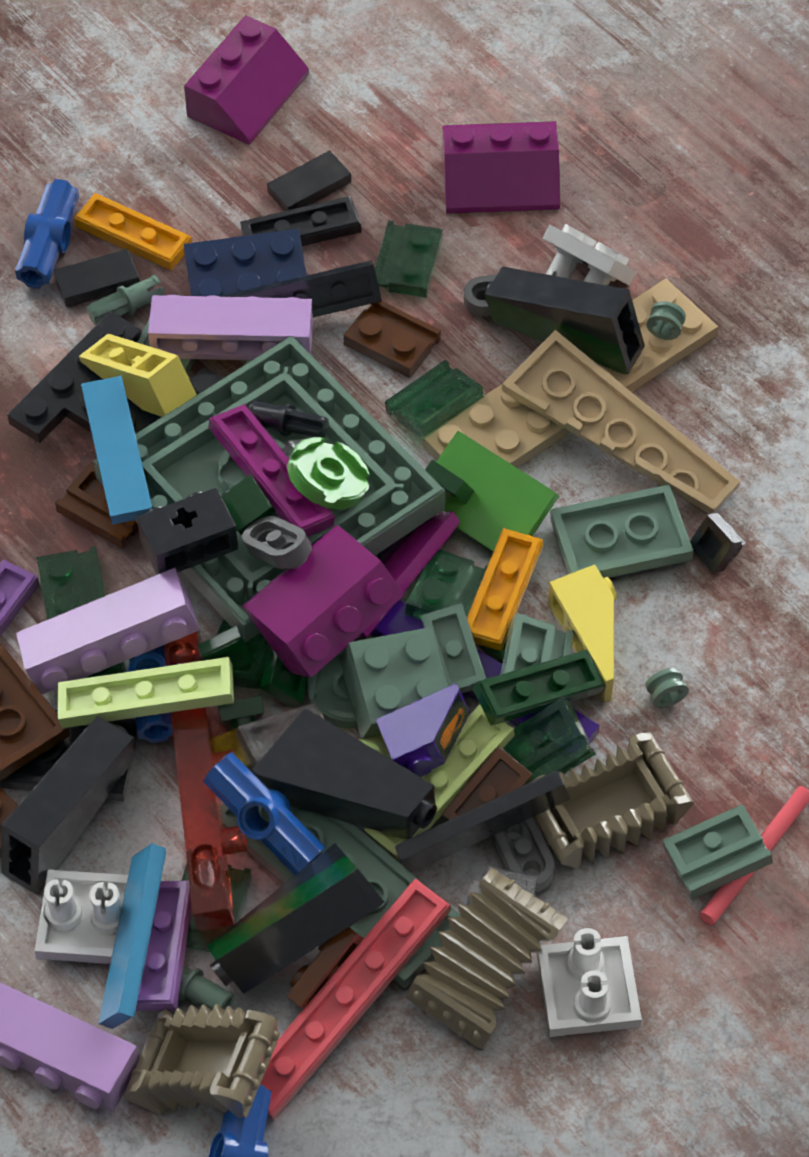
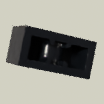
(188, 532)

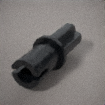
(288, 419)

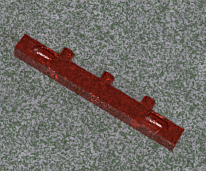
(204, 835)

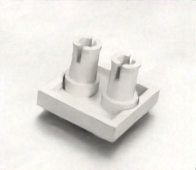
(577, 247)
(80, 916)
(588, 985)

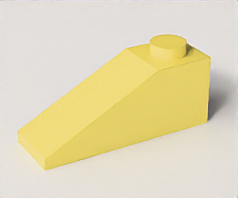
(149, 375)
(586, 606)

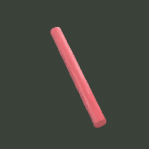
(770, 836)

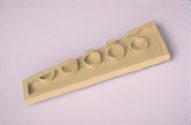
(600, 410)

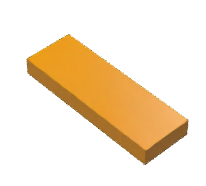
(132, 231)
(503, 587)

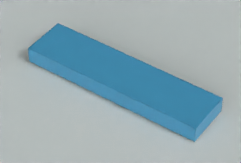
(116, 449)
(132, 936)

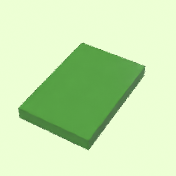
(502, 493)

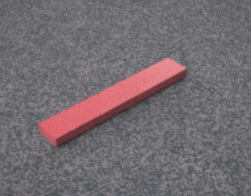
(351, 992)

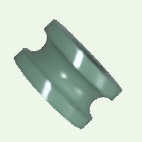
(666, 320)
(667, 687)

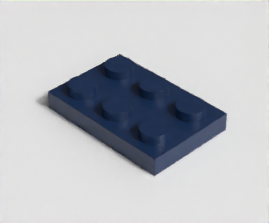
(243, 262)

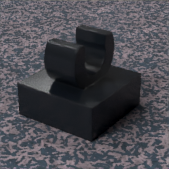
(716, 542)

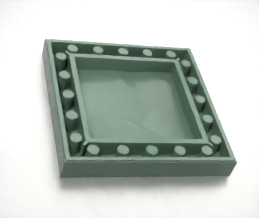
(184, 457)

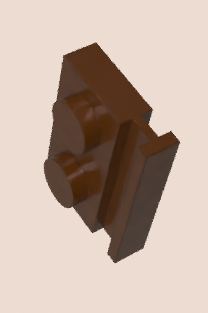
(392, 338)
(88, 507)

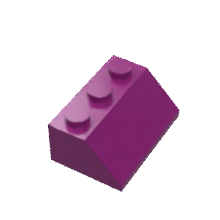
(244, 81)
(501, 167)
(323, 603)

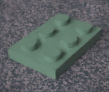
(622, 533)

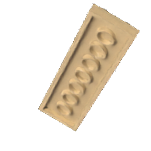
(521, 433)

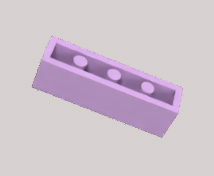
(227, 325)
(107, 631)
(64, 1050)

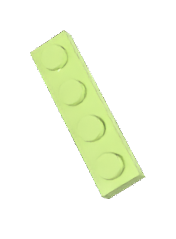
(146, 692)
(471, 750)

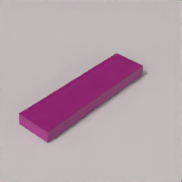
(266, 462)
(417, 552)

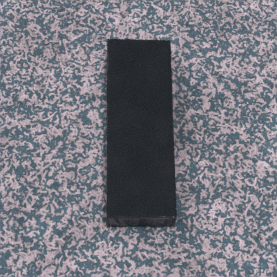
(315, 221)

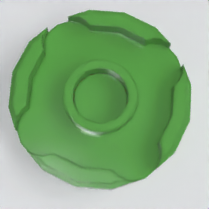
(328, 473)

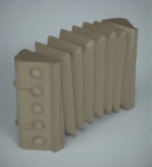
(615, 803)
(483, 956)
(203, 1060)

